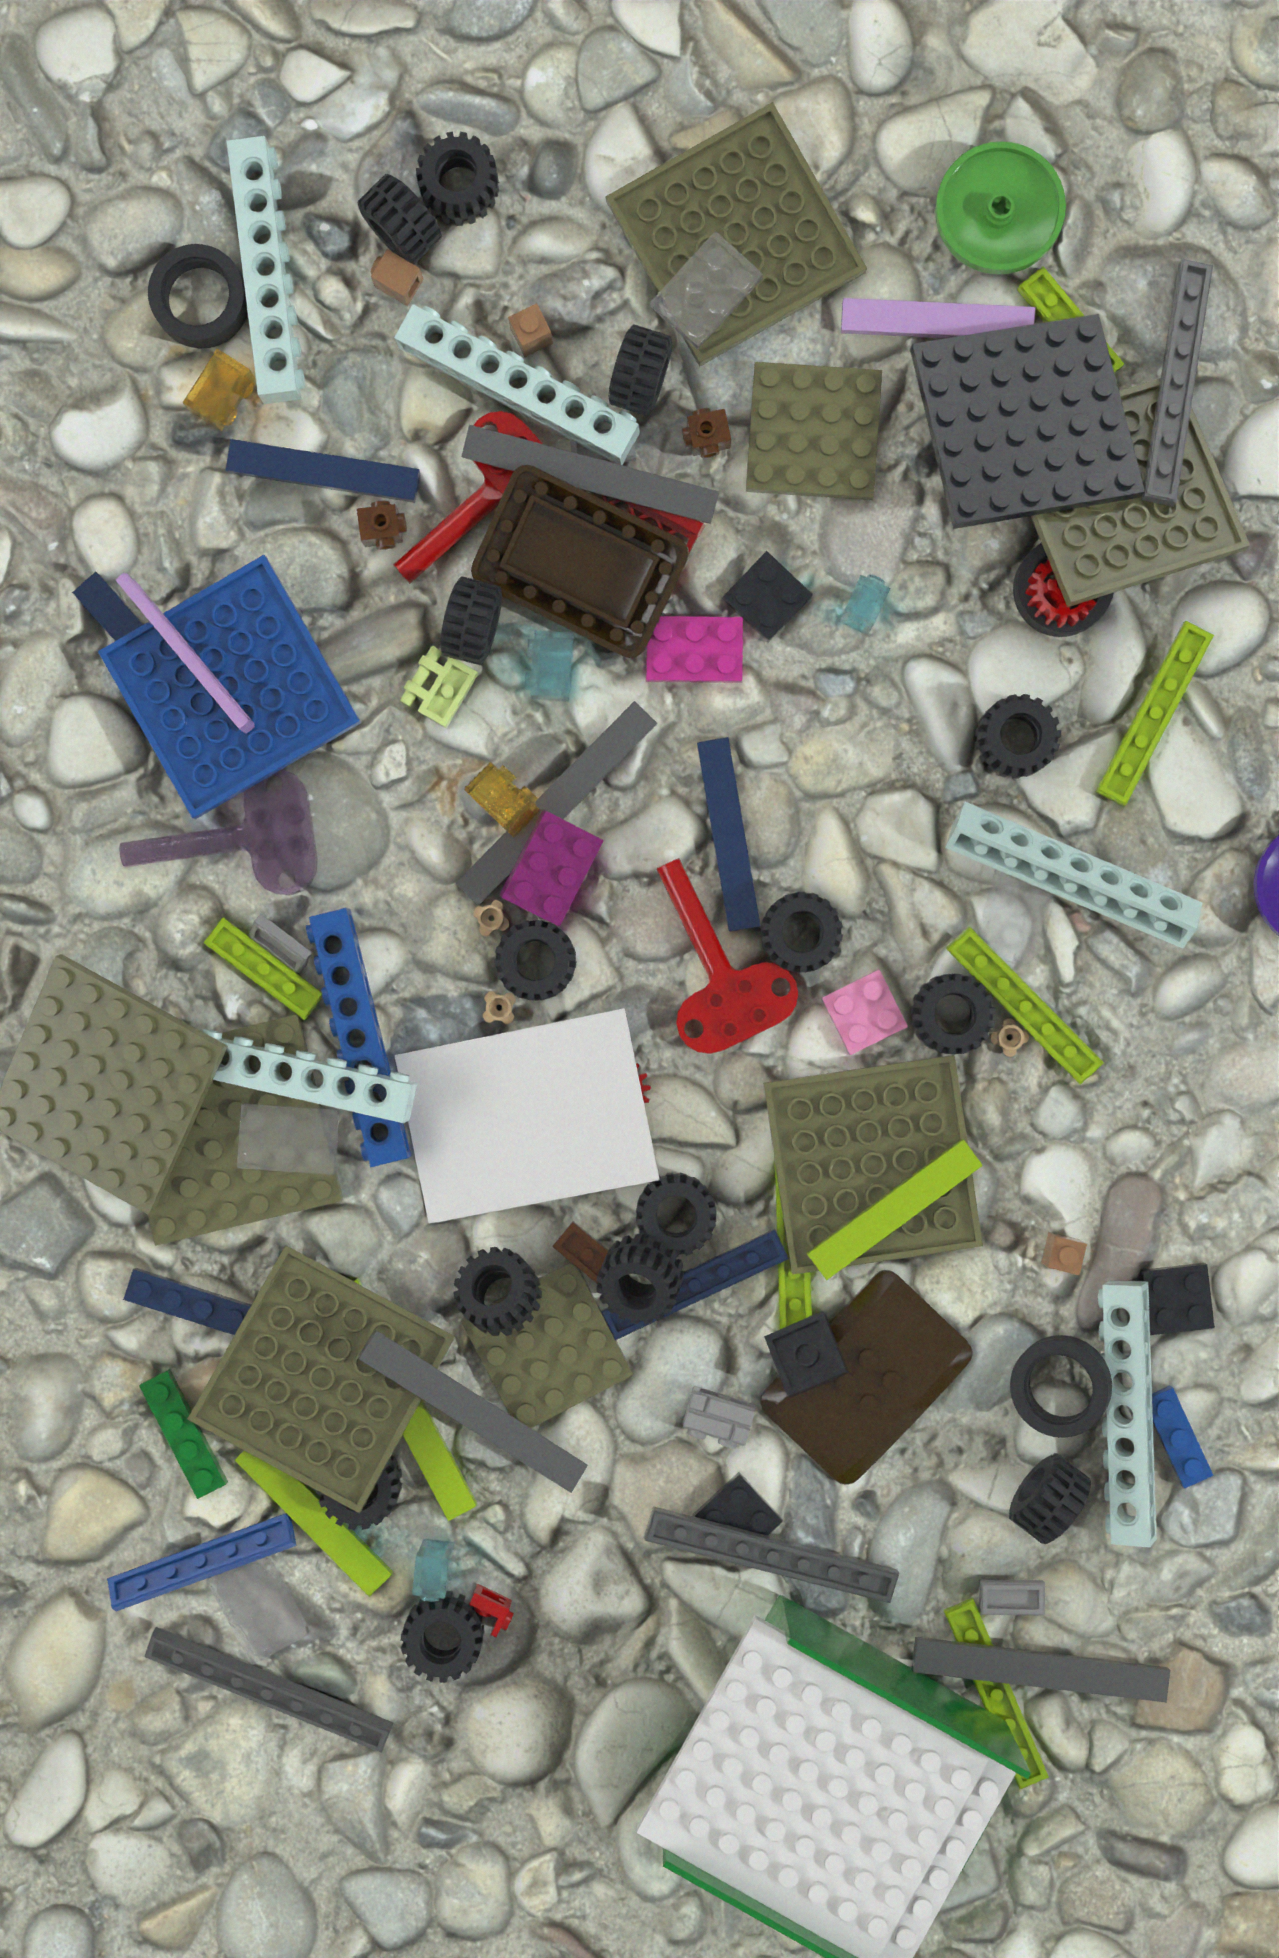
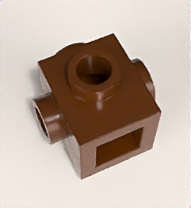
(709, 422)
(371, 521)

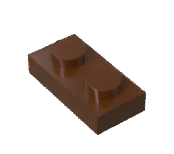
(581, 1250)

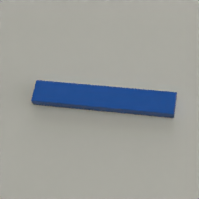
(201, 1562)

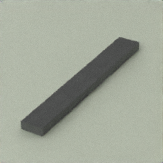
(1177, 383)
(592, 474)
(560, 798)
(472, 1411)
(771, 1554)
(1040, 1669)
(268, 1689)

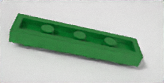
(183, 1435)

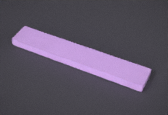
(929, 318)
(185, 652)

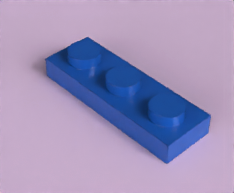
(1178, 1438)

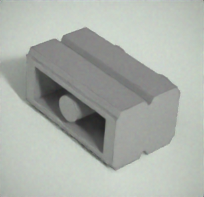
(718, 1417)

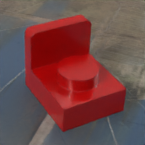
(488, 1603)

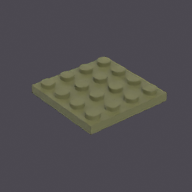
(813, 430)
(557, 1356)

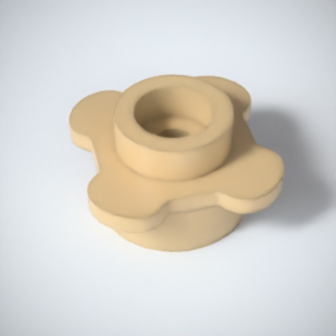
(495, 909)
(507, 1004)
(1018, 1037)

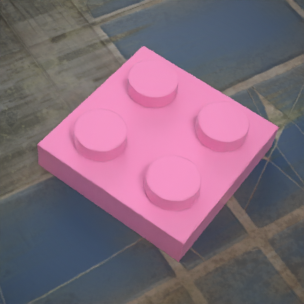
(864, 1012)

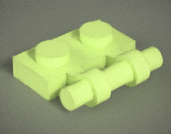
(447, 691)

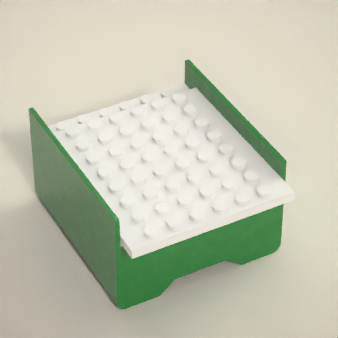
(831, 1789)

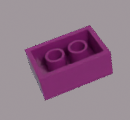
(551, 868)

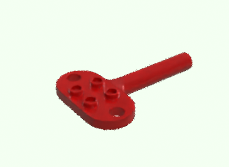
(472, 509)
(734, 1001)

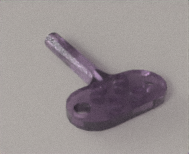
(274, 833)

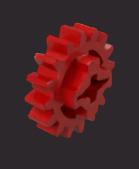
(1050, 601)

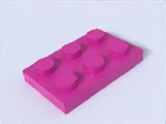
(696, 650)

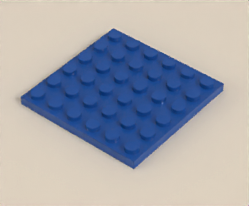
(266, 662)

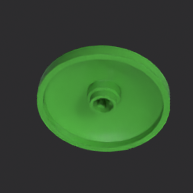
(1000, 207)

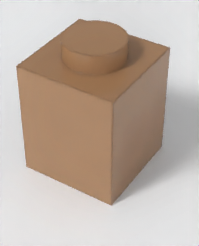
(396, 277)
(530, 330)
(1064, 1253)

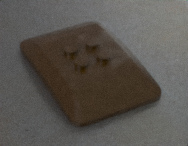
(580, 561)
(897, 1366)

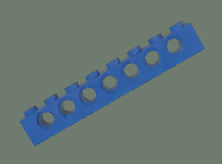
(341, 924)

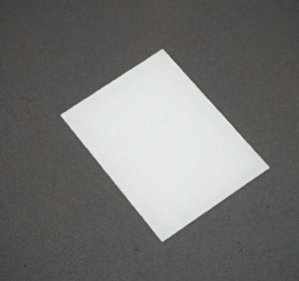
(528, 1117)

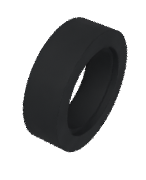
(170, 269)
(1020, 584)
(1039, 1418)

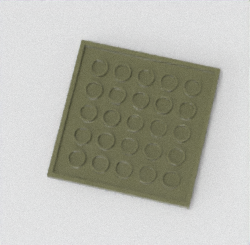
(763, 201)
(1137, 540)
(106, 1083)
(856, 1138)
(205, 1184)
(301, 1393)

